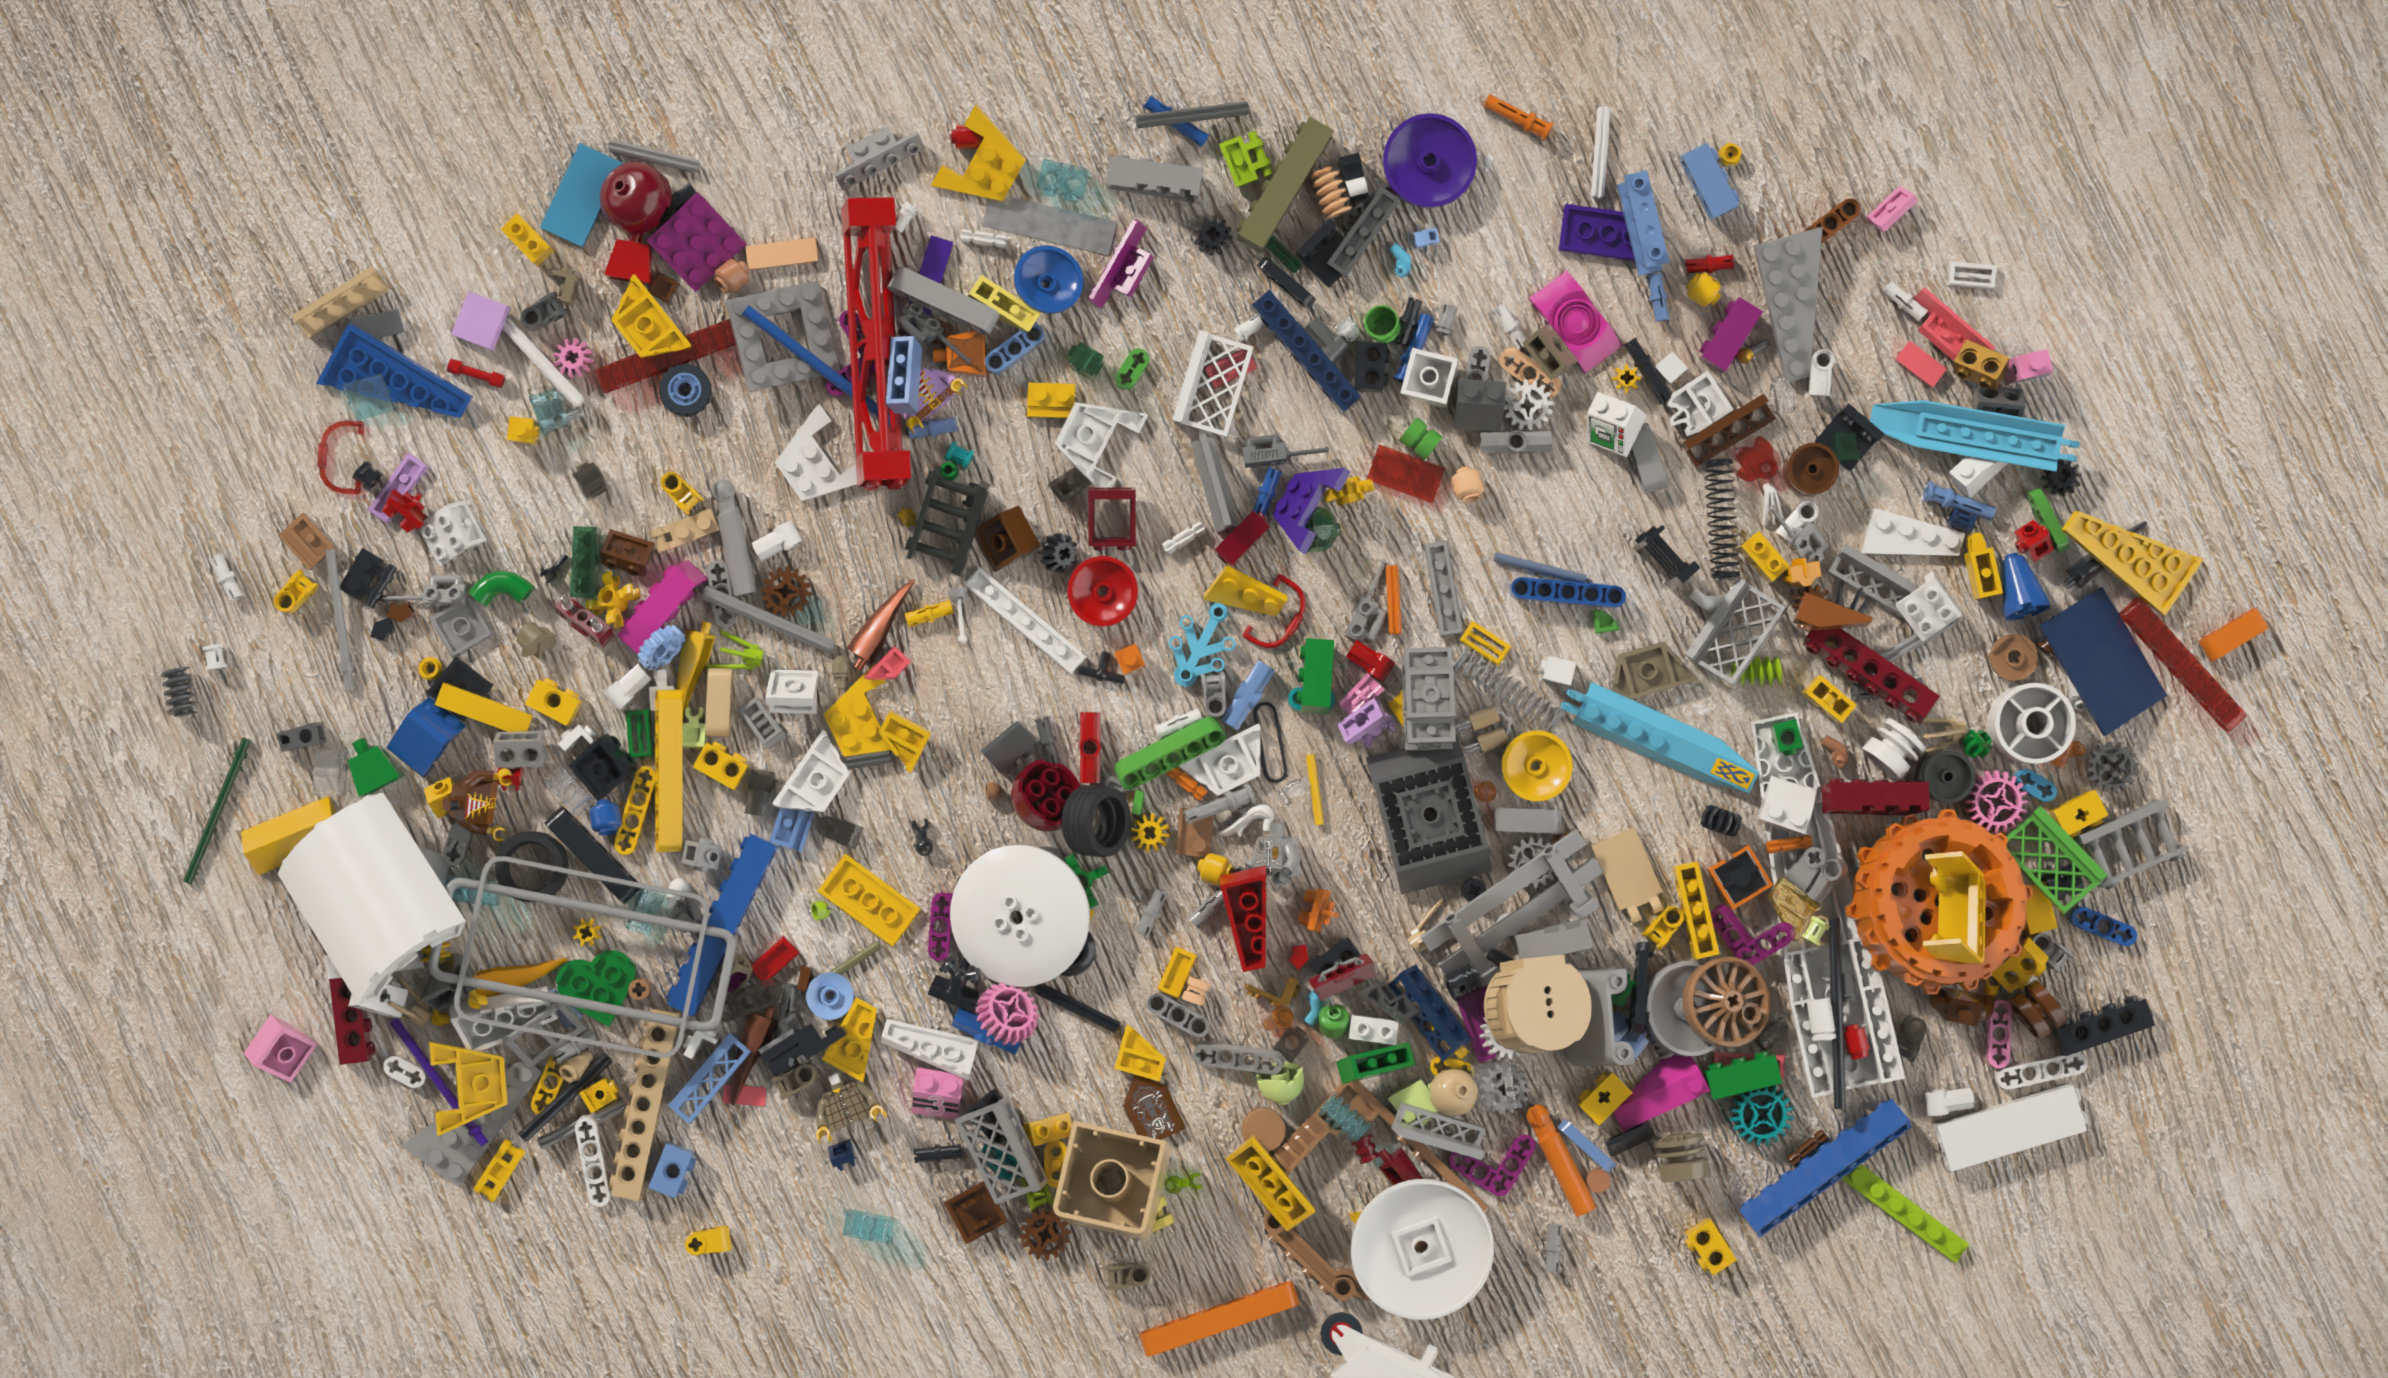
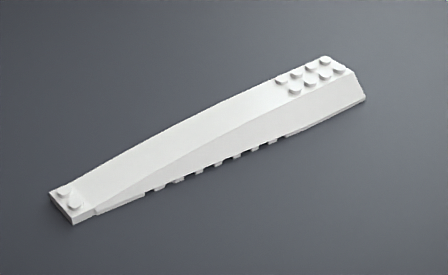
(1809, 966)

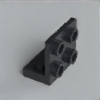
(1318, 251)
(1851, 421)

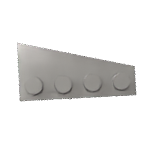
(1154, 178)

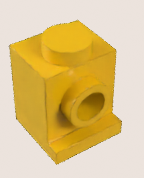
(610, 1091)

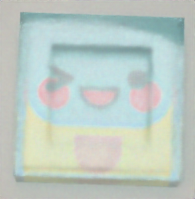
(813, 612)

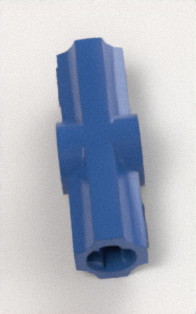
(966, 1021)

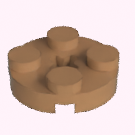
(2026, 660)

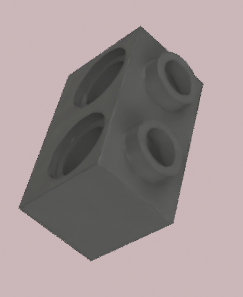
(2002, 401)

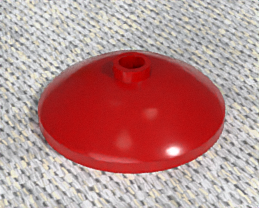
(1097, 574)

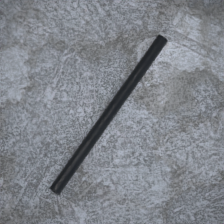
(1837, 1009)

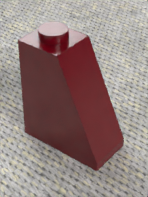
(1242, 538)

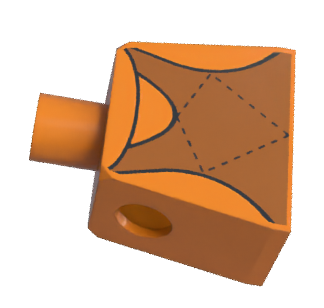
(972, 346)

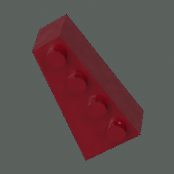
(1875, 797)

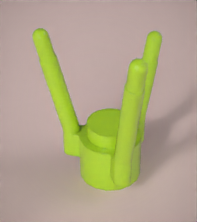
(751, 656)

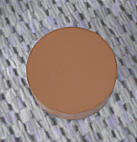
(1597, 1180)

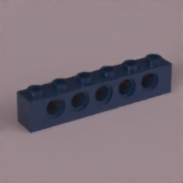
(1306, 352)

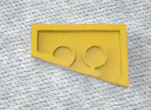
(1244, 592)

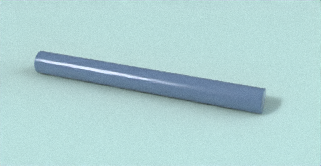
(1539, 567)

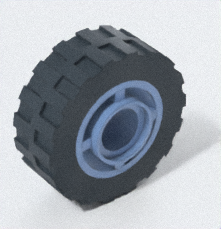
(679, 376)

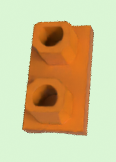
(1321, 911)

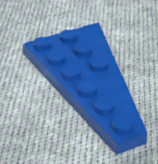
(363, 356)

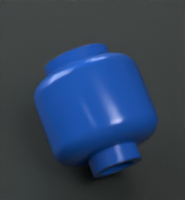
(605, 817)

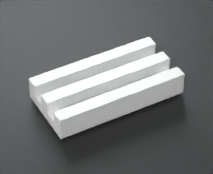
(1951, 274)

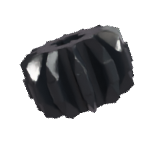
(1220, 231)
(2066, 484)
(1058, 553)
(1721, 820)

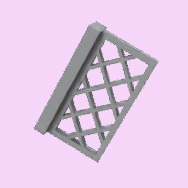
(1214, 483)
(1719, 621)
(1020, 1149)

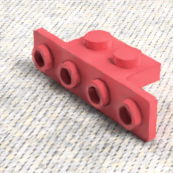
(1945, 327)

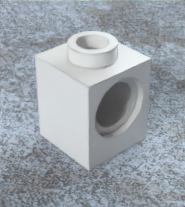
(1557, 670)

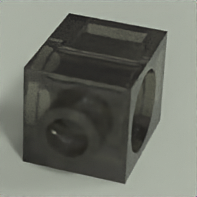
(591, 480)
(1291, 1053)

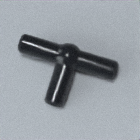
(1101, 673)

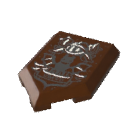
(1152, 1109)

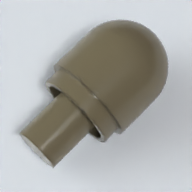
(841, 670)

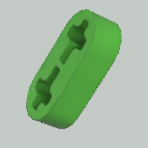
(1127, 365)

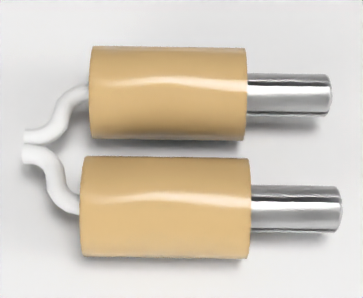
(1481, 720)

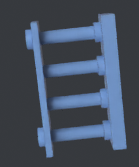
(1642, 223)

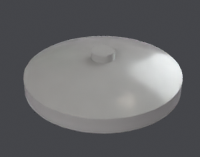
(1666, 1013)

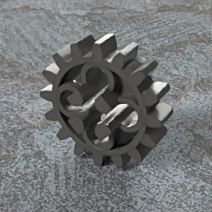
(2113, 779)

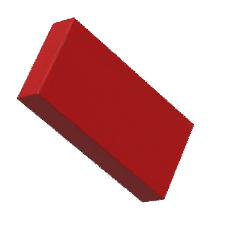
(774, 959)

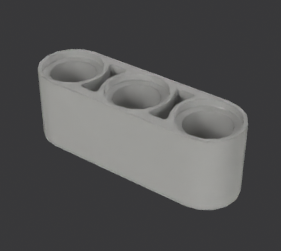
(1647, 461)
(1527, 820)
(1171, 1004)

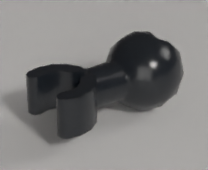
(923, 842)

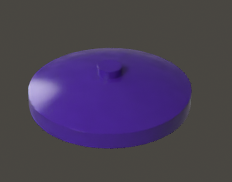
(1429, 160)

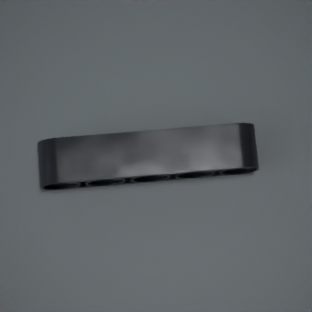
(590, 852)

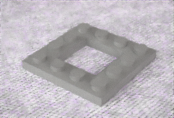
(800, 297)

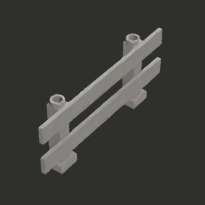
(1568, 884)

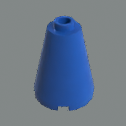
(2021, 589)

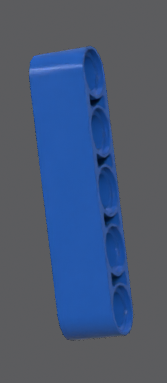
(1578, 588)

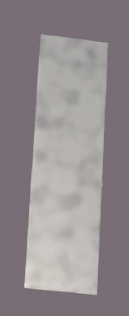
(1050, 224)

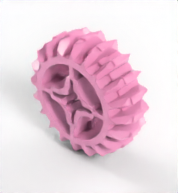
(1999, 792)
(995, 1013)

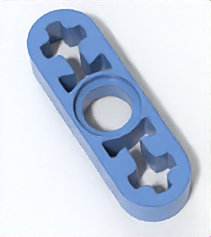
(1586, 1145)

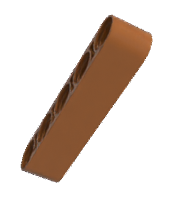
(1838, 217)

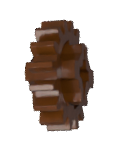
(787, 580)
(1057, 1237)

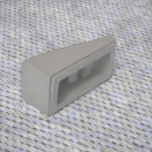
(774, 738)

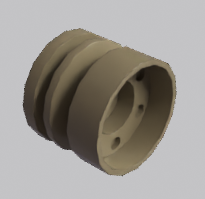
(1682, 1158)

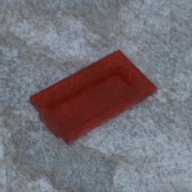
(1405, 474)

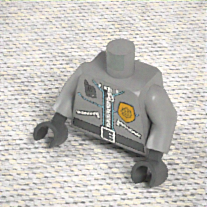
(1278, 854)

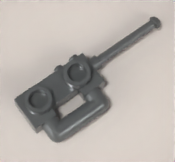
(929, 327)
(1271, 456)

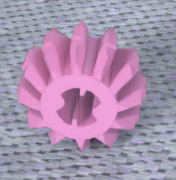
(568, 366)

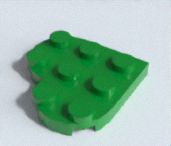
(601, 980)

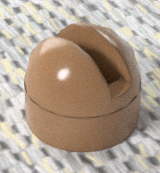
(993, 791)

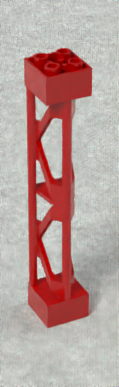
(873, 222)

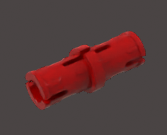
(1709, 264)

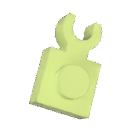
(693, 732)

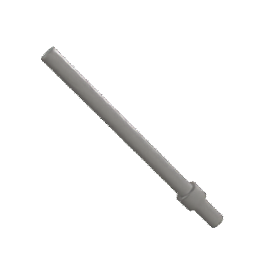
(346, 665)

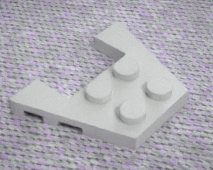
(1087, 434)
(807, 465)

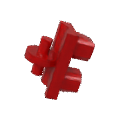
(408, 507)

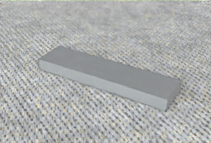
(1443, 588)

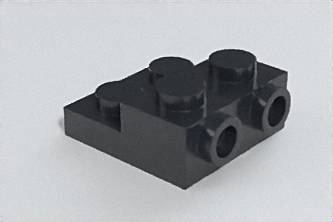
(603, 766)

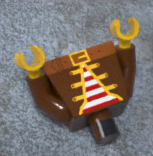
(474, 801)
(1965, 1006)

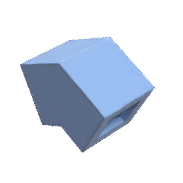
(1426, 238)

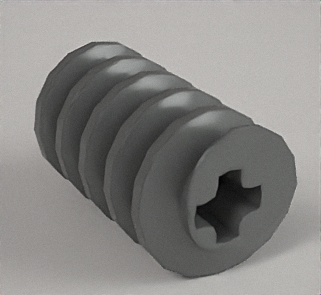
(178, 692)

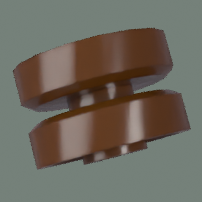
(1796, 471)
(2037, 1010)

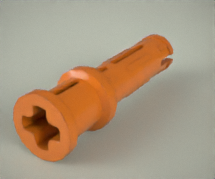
(1528, 121)

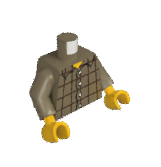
(845, 1106)

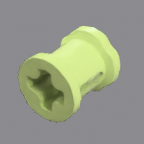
(1821, 925)

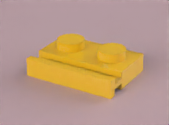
(1050, 400)

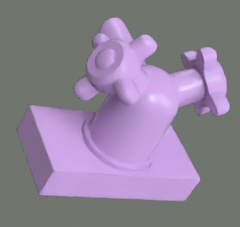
(1366, 723)

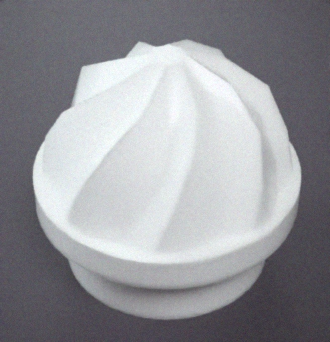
(1348, 329)

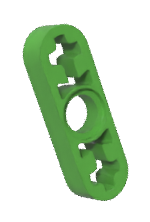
(2048, 519)

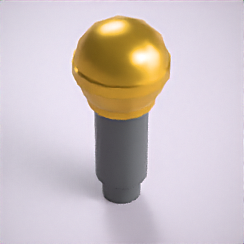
(1746, 354)

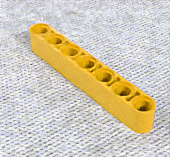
(668, 771)

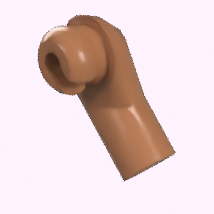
(1838, 751)

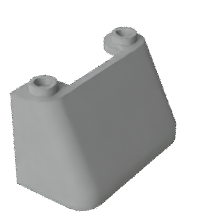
(1598, 1043)

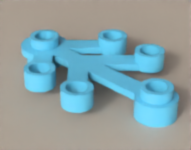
(1199, 648)

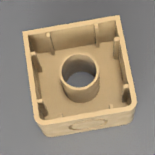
(1092, 1153)

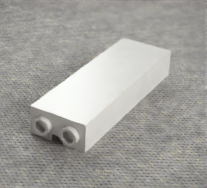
(2010, 1127)

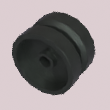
(1959, 776)

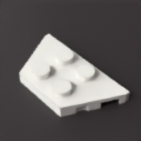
(1229, 763)
(814, 779)

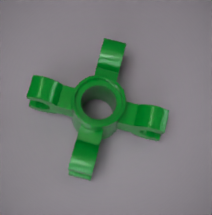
(1093, 875)

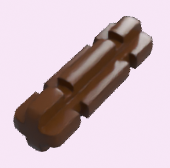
(1807, 1148)

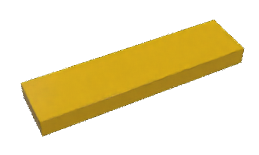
(482, 709)

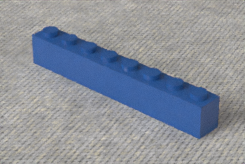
(726, 914)
(1825, 1167)

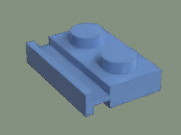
(791, 828)

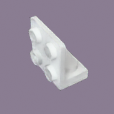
(451, 532)
(1929, 608)

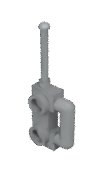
(1799, 540)
(439, 597)
(1365, 607)

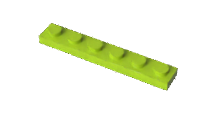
(1906, 1212)

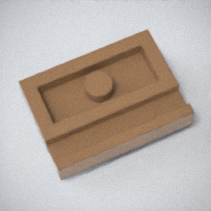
(306, 541)
(1194, 838)

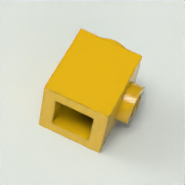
(523, 430)

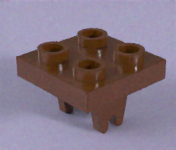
(975, 1212)

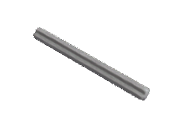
(767, 619)

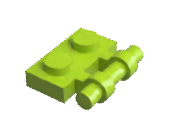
(1239, 162)

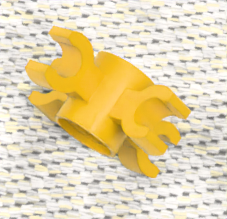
(613, 599)

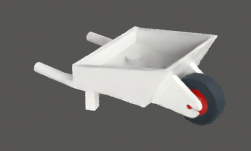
(1370, 1357)

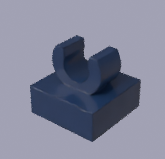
(842, 1153)

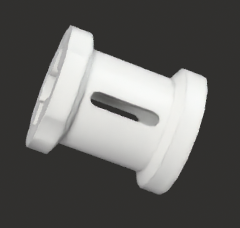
(214, 657)

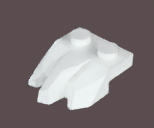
(1699, 404)

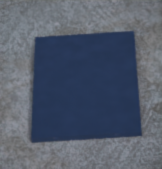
(2102, 661)

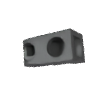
(302, 737)

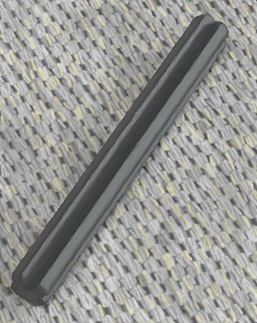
(1192, 114)

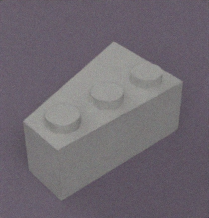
(1554, 940)

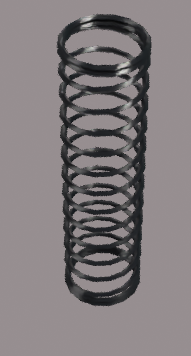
(1720, 574)

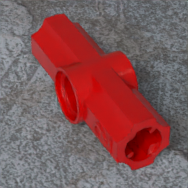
(1090, 731)

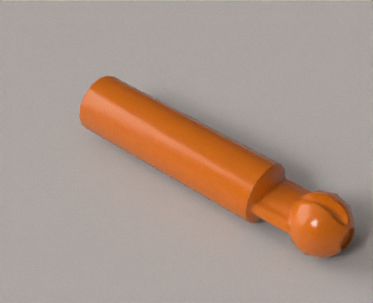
(1560, 1160)

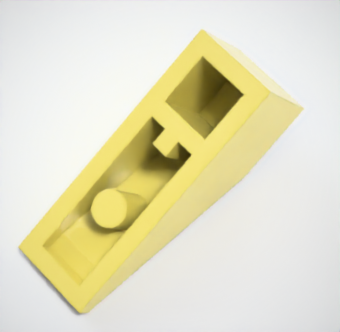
(1011, 309)

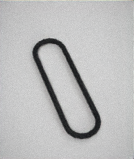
(1280, 743)

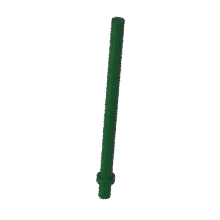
(240, 755)

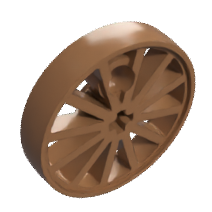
(1727, 1002)

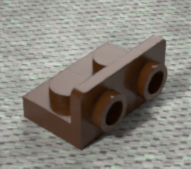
(626, 553)

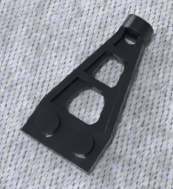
(1638, 1015)

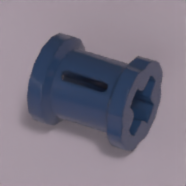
(1961, 521)

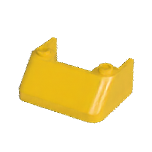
(1960, 908)

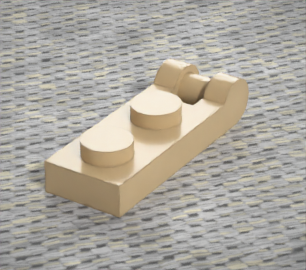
(686, 530)

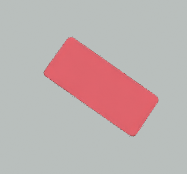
(749, 1095)

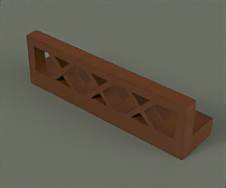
(1728, 420)

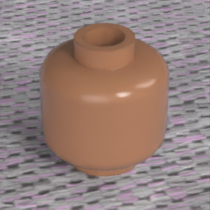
(732, 276)

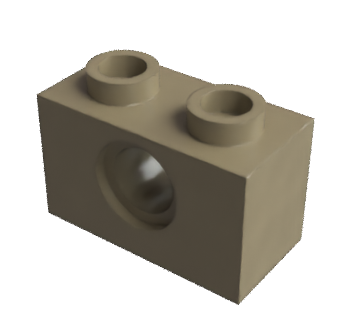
(1550, 352)

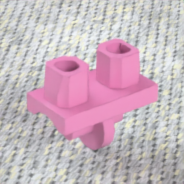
(1361, 694)

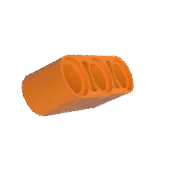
(2233, 634)

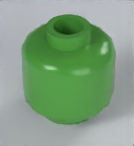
(1334, 1021)

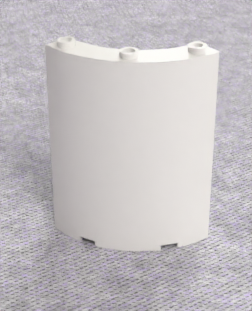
(368, 894)

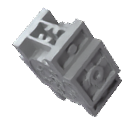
(1428, 699)

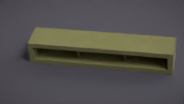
(1285, 185)

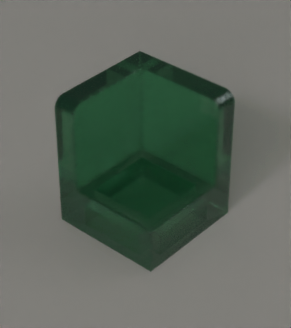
(1845, 447)

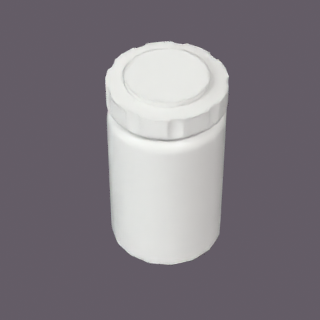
(1821, 1019)

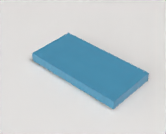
(577, 198)

